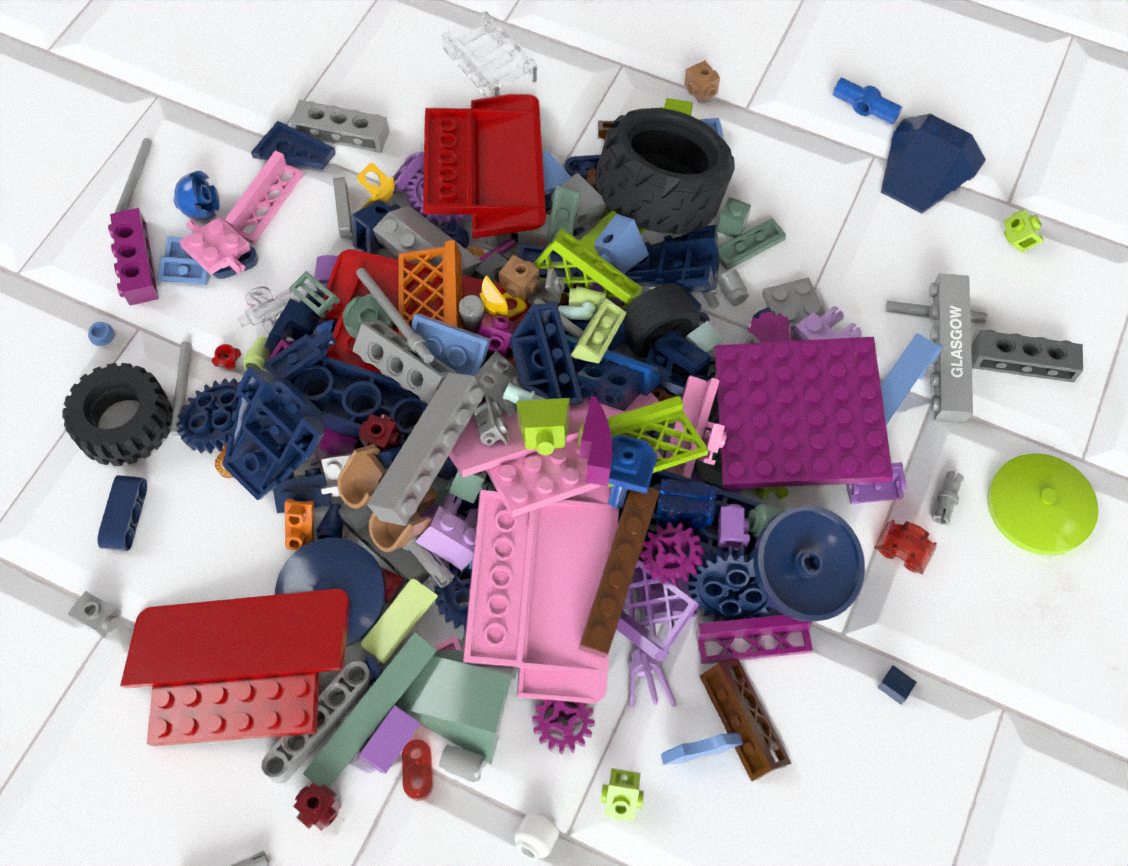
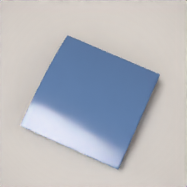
(180, 266)

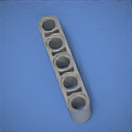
(333, 715)

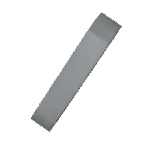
(343, 207)

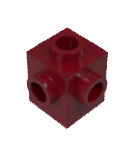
(386, 439)
(324, 813)

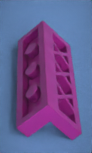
(752, 628)

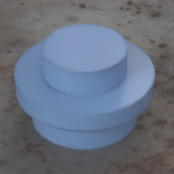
(101, 333)

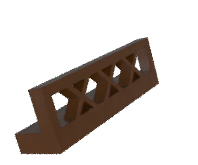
(741, 718)

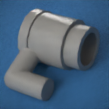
(731, 287)

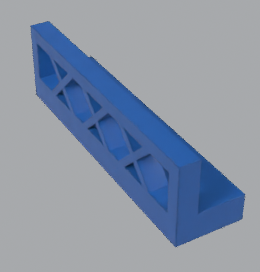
(648, 379)

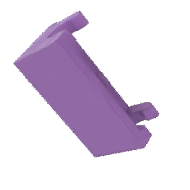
(879, 491)
(389, 740)

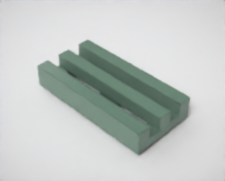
(325, 305)

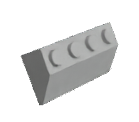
(409, 231)

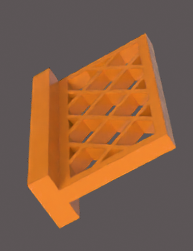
(450, 287)

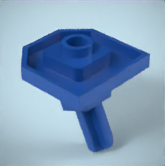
(630, 468)

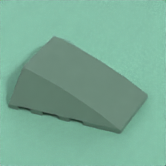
(460, 700)

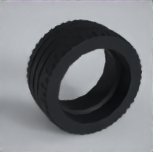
(656, 314)

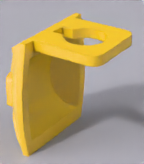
(383, 192)
(495, 303)

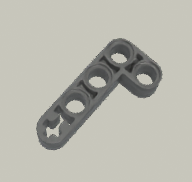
(399, 560)

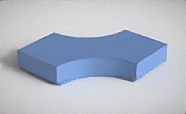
(693, 750)

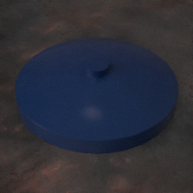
(809, 563)
(343, 566)

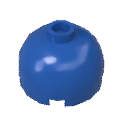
(196, 197)

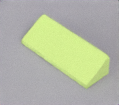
(599, 332)
(398, 620)

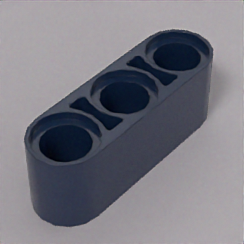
(122, 513)

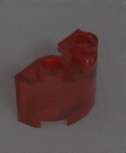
(908, 543)

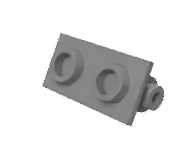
(490, 423)

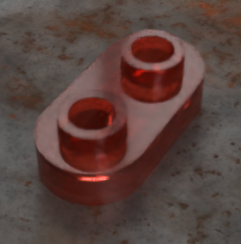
(417, 769)

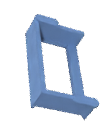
(906, 371)

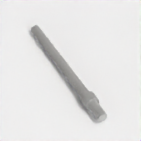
(415, 341)

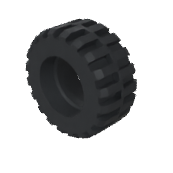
(99, 392)

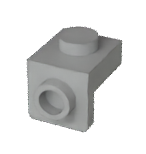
(549, 289)

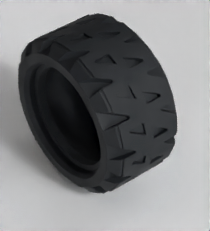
(664, 170)

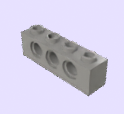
(341, 125)
(392, 355)

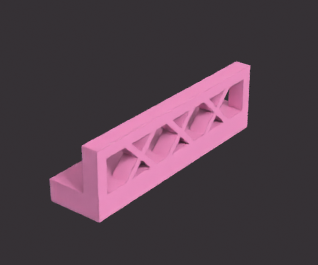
(257, 197)
(697, 401)

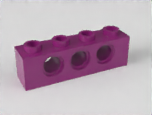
(133, 257)

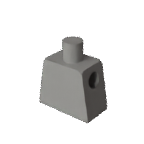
(591, 204)

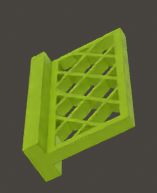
(593, 268)
(657, 418)

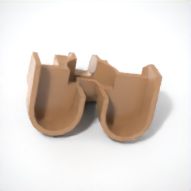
(356, 486)

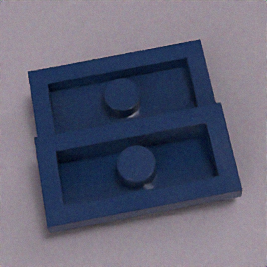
(671, 375)

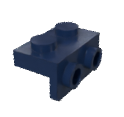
(302, 489)

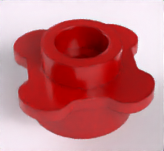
(223, 351)

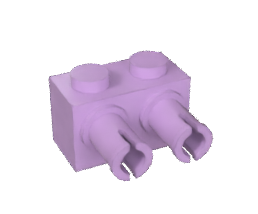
(818, 327)
(449, 535)

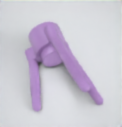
(646, 666)

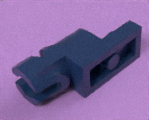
(294, 322)

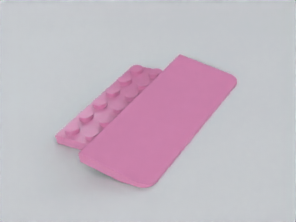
(525, 476)
(535, 592)

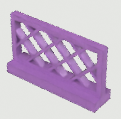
(642, 636)

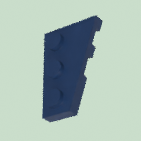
(295, 146)

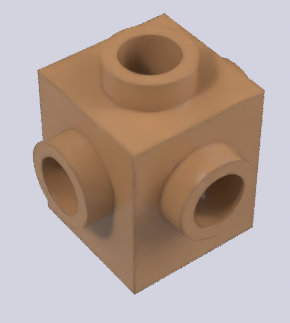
(702, 81)
(519, 278)

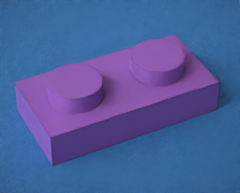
(407, 170)

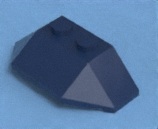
(544, 355)

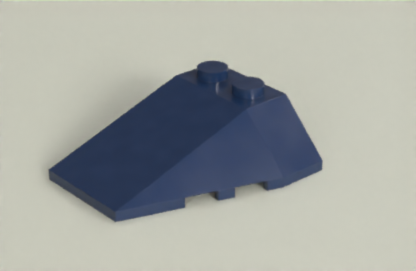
(929, 161)
(682, 260)
(271, 432)

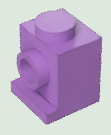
(733, 528)

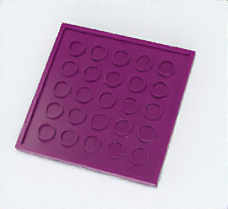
(802, 413)

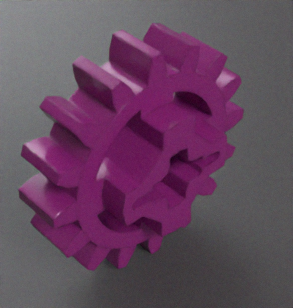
(671, 565)
(552, 724)

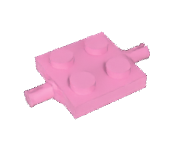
(215, 245)

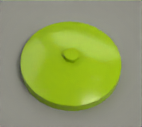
(1042, 504)

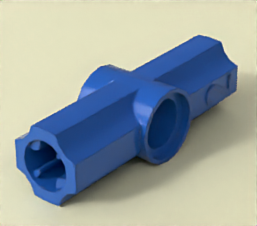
(867, 100)

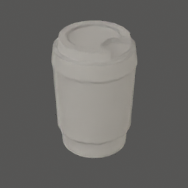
(471, 312)
(462, 763)

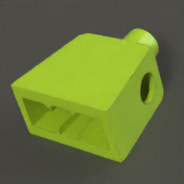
(544, 423)

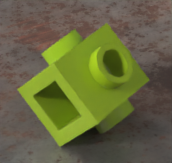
(1023, 230)
(622, 794)

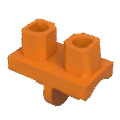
(298, 523)

